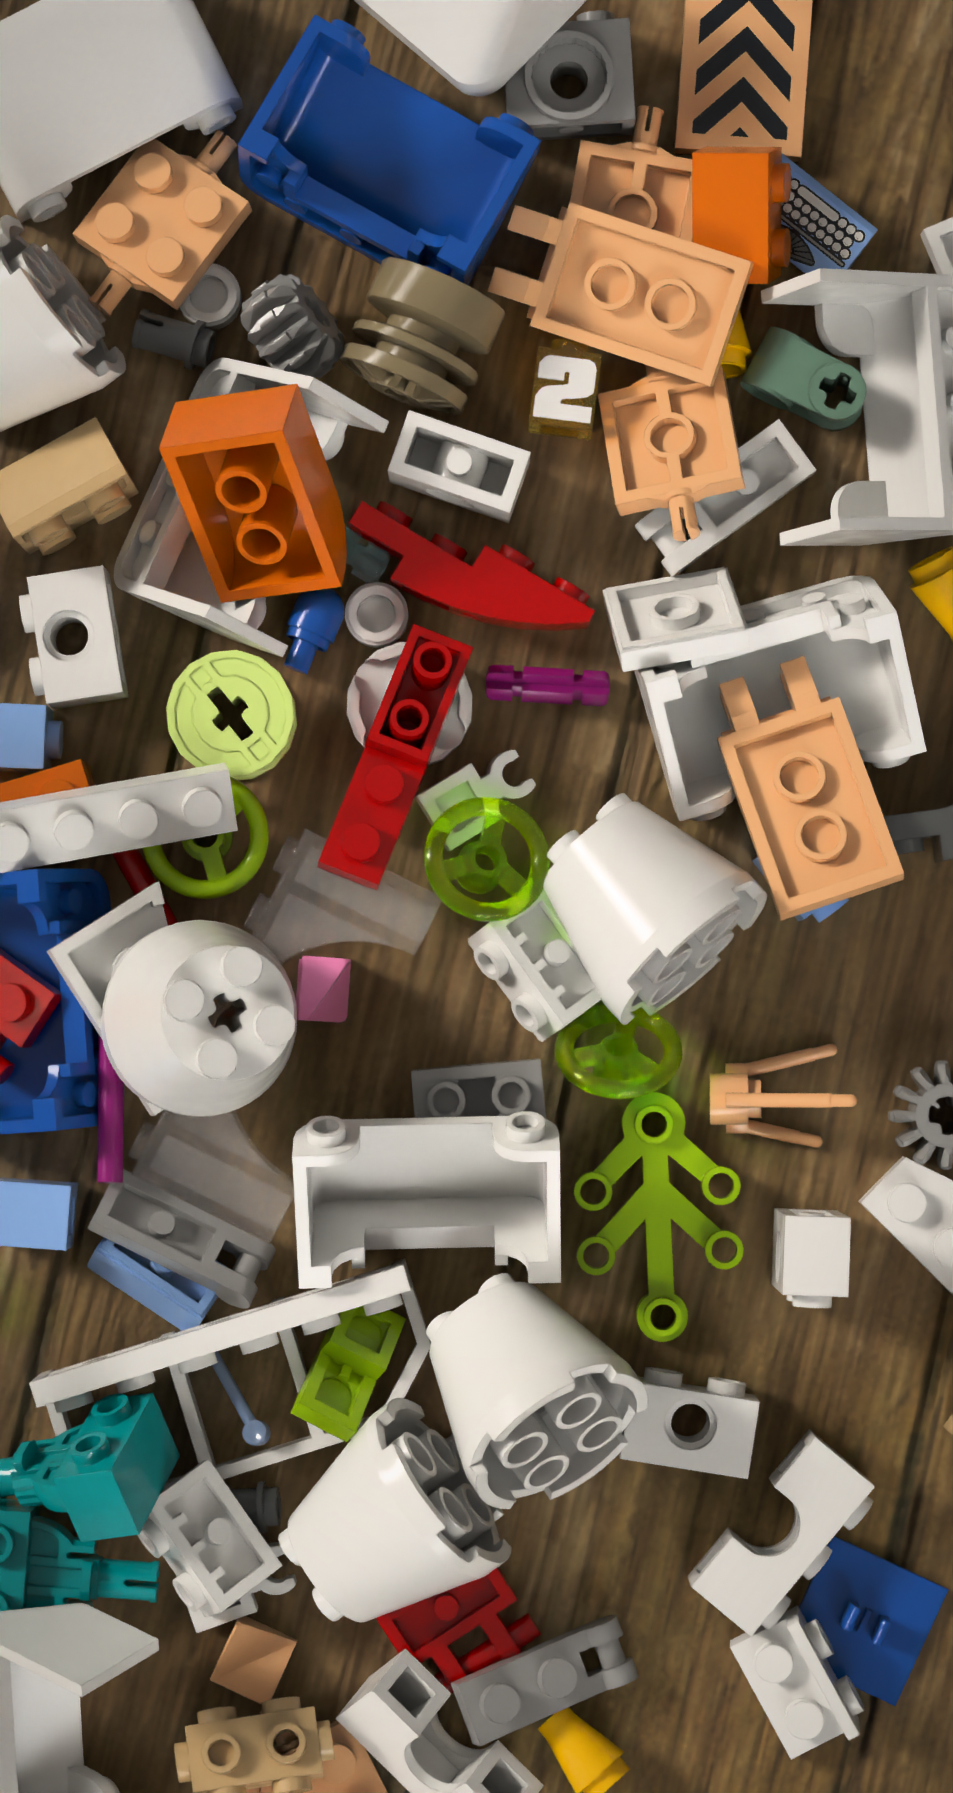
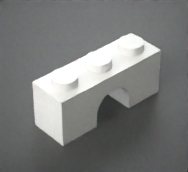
(752, 1580)
(401, 1729)

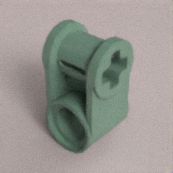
(794, 376)

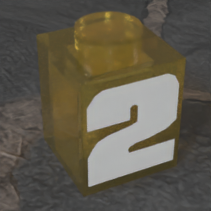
(564, 390)

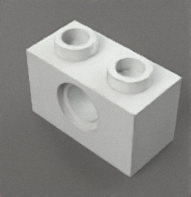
(458, 466)
(98, 669)
(811, 1256)
(722, 1444)

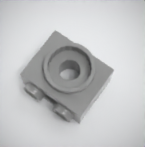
(596, 53)
(479, 1089)

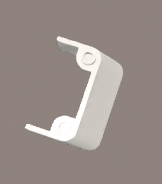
(473, 41)
(905, 349)
(160, 552)
(44, 1668)

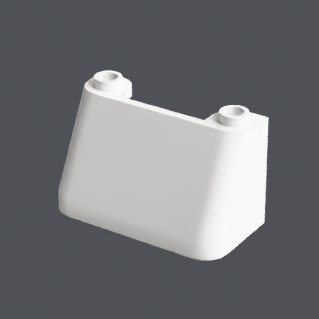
(97, 83)
(852, 653)
(427, 1188)

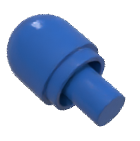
(313, 626)

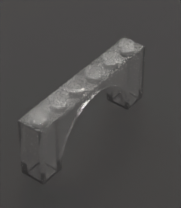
(213, 1157)

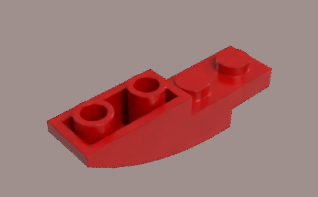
(492, 591)
(395, 757)

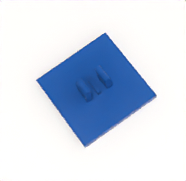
(872, 1617)

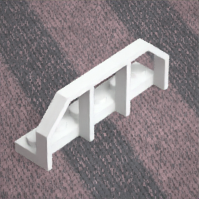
(253, 1331)

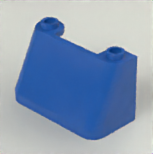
(382, 158)
(58, 1076)

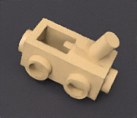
(240, 1754)

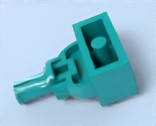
(100, 1470)
(43, 1571)

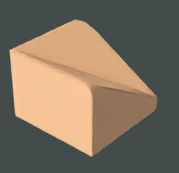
(253, 1660)

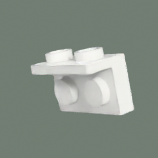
(536, 968)
(207, 1541)
(797, 1683)

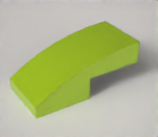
(347, 1371)

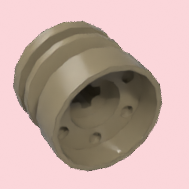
(426, 326)

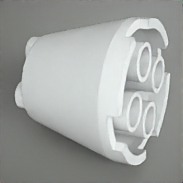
(47, 332)
(646, 905)
(160, 1024)
(529, 1392)
(392, 1520)

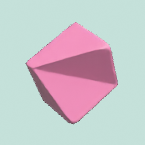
(323, 989)

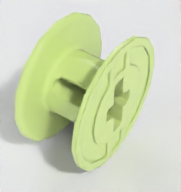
(242, 678)

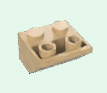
(64, 488)

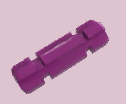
(547, 685)

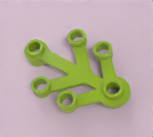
(657, 1204)

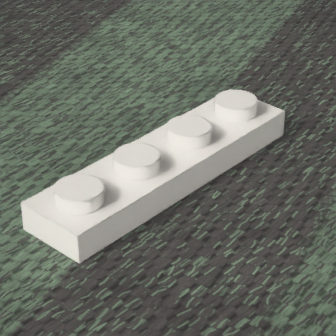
(116, 817)

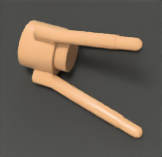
(738, 1099)

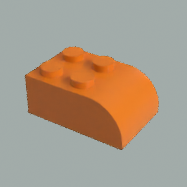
(257, 493)

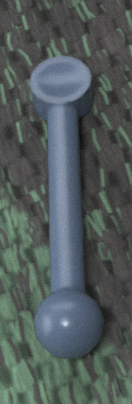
(254, 1431)

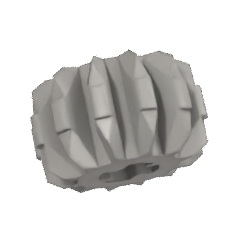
(292, 327)
(918, 1112)

